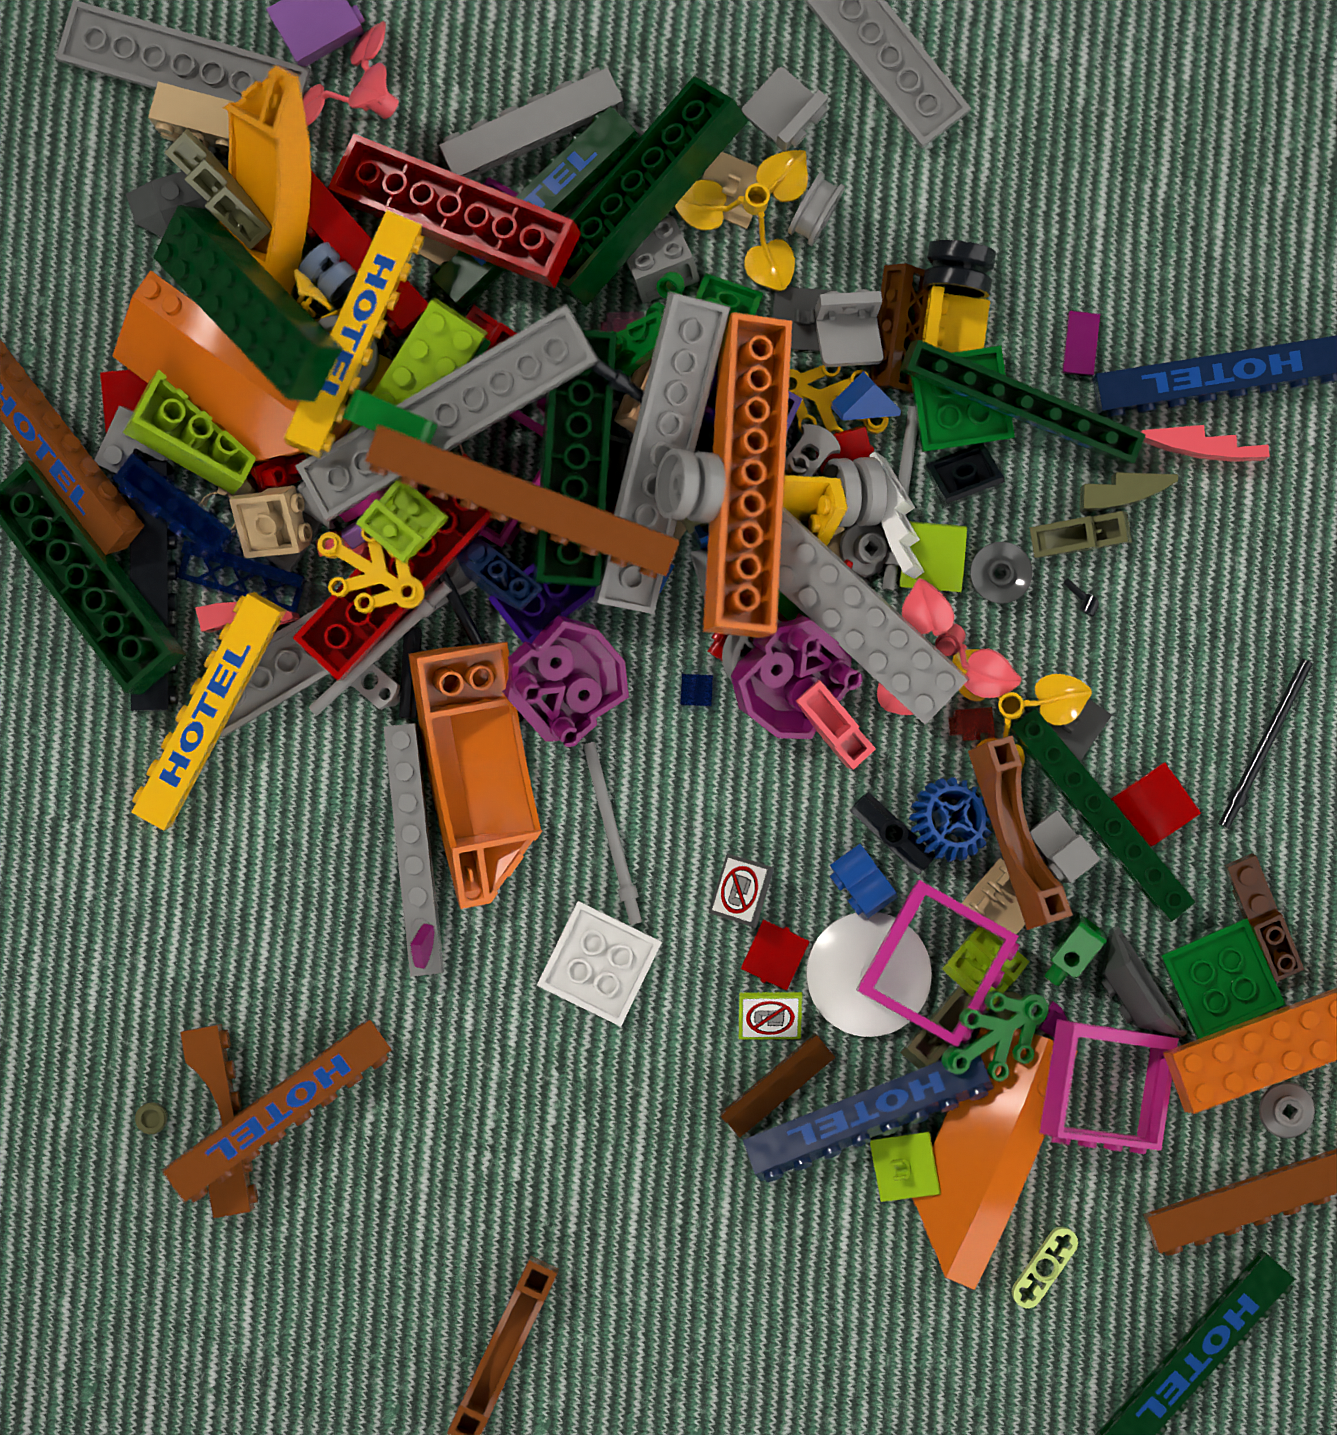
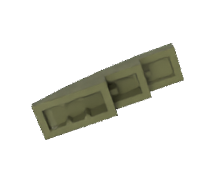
(219, 188)

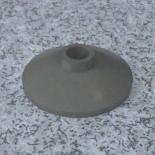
(1012, 561)

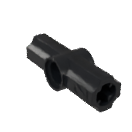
(878, 818)

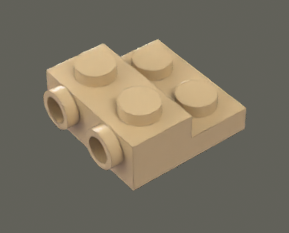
(271, 522)

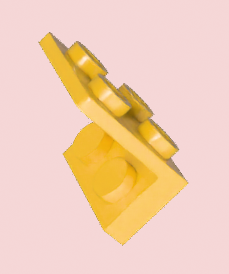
(955, 321)
(816, 501)

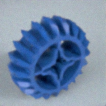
(971, 831)

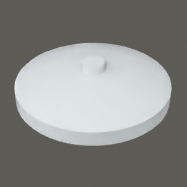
(840, 962)

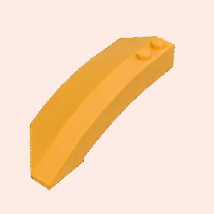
(273, 167)

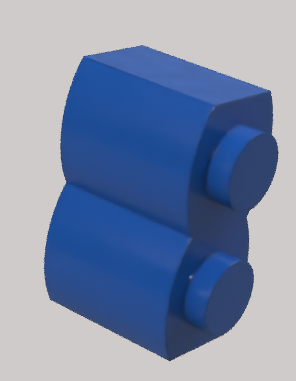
(863, 881)

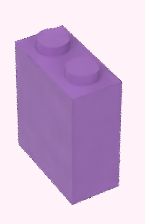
(315, 26)

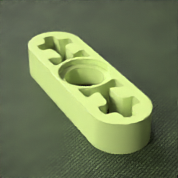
(1065, 1253)

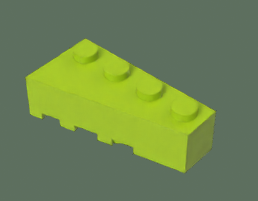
(188, 436)

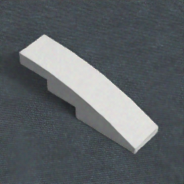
(895, 523)

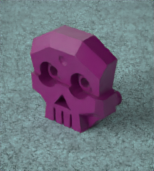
(802, 657)
(583, 664)

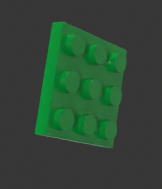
(954, 421)
(1222, 979)

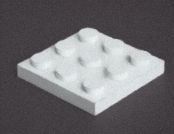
(599, 963)

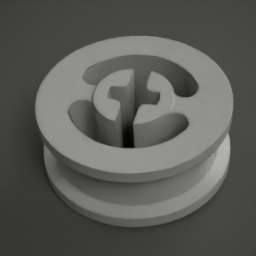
(816, 209)

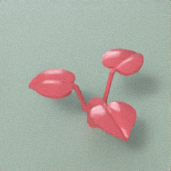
(371, 90)
(930, 611)

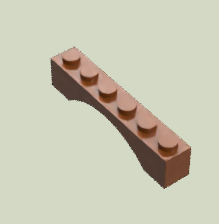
(1035, 887)
(207, 1056)
(503, 1348)

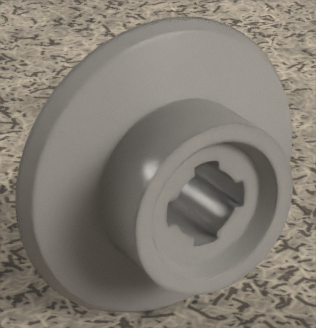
(853, 544)
(1276, 1100)

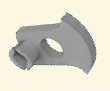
(814, 437)
(378, 694)

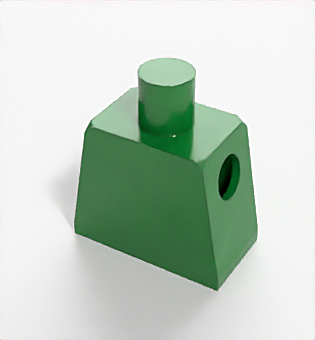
(1080, 937)

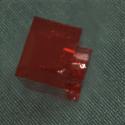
(972, 723)

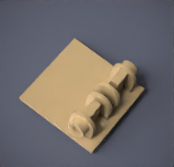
(996, 899)

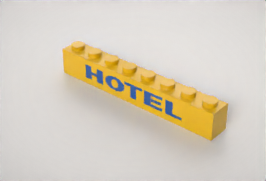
(356, 329)
(208, 710)

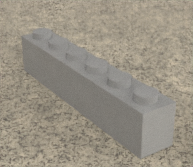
(531, 125)

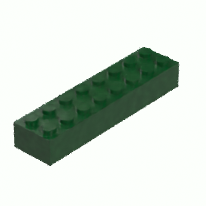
(648, 184)
(247, 303)
(576, 462)
(86, 582)

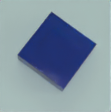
(696, 690)

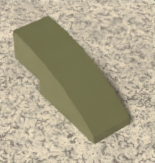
(1123, 490)
(1081, 534)
(928, 1048)

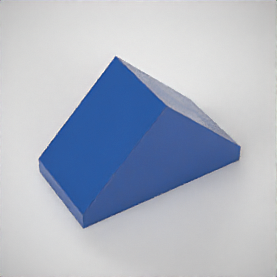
(864, 400)

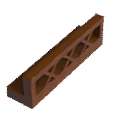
(895, 324)
(777, 1085)

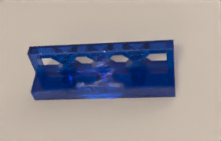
(243, 565)

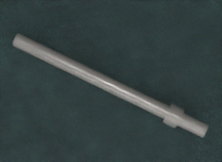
(904, 478)
(425, 609)
(628, 892)

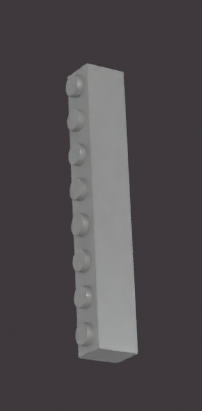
(413, 840)

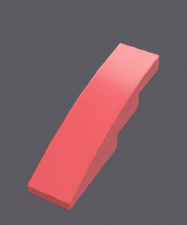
(1193, 443)

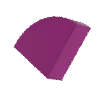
(422, 945)
(1055, 1013)

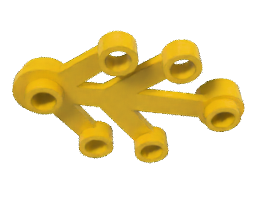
(824, 397)
(375, 573)

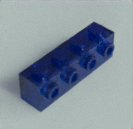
(175, 505)

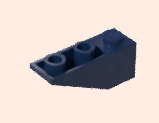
(497, 574)

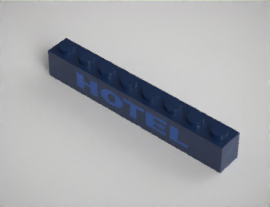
(1215, 376)
(864, 1116)

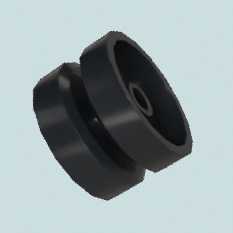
(959, 268)

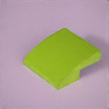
(402, 520)
(940, 555)
(975, 956)

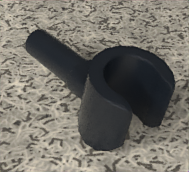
(1089, 604)

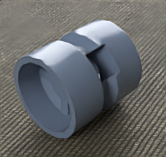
(324, 268)

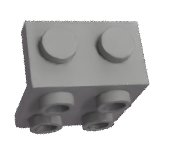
(785, 109)
(849, 328)

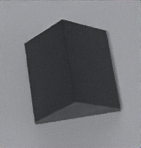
(964, 475)

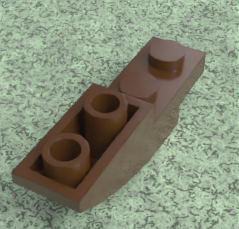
(1263, 916)

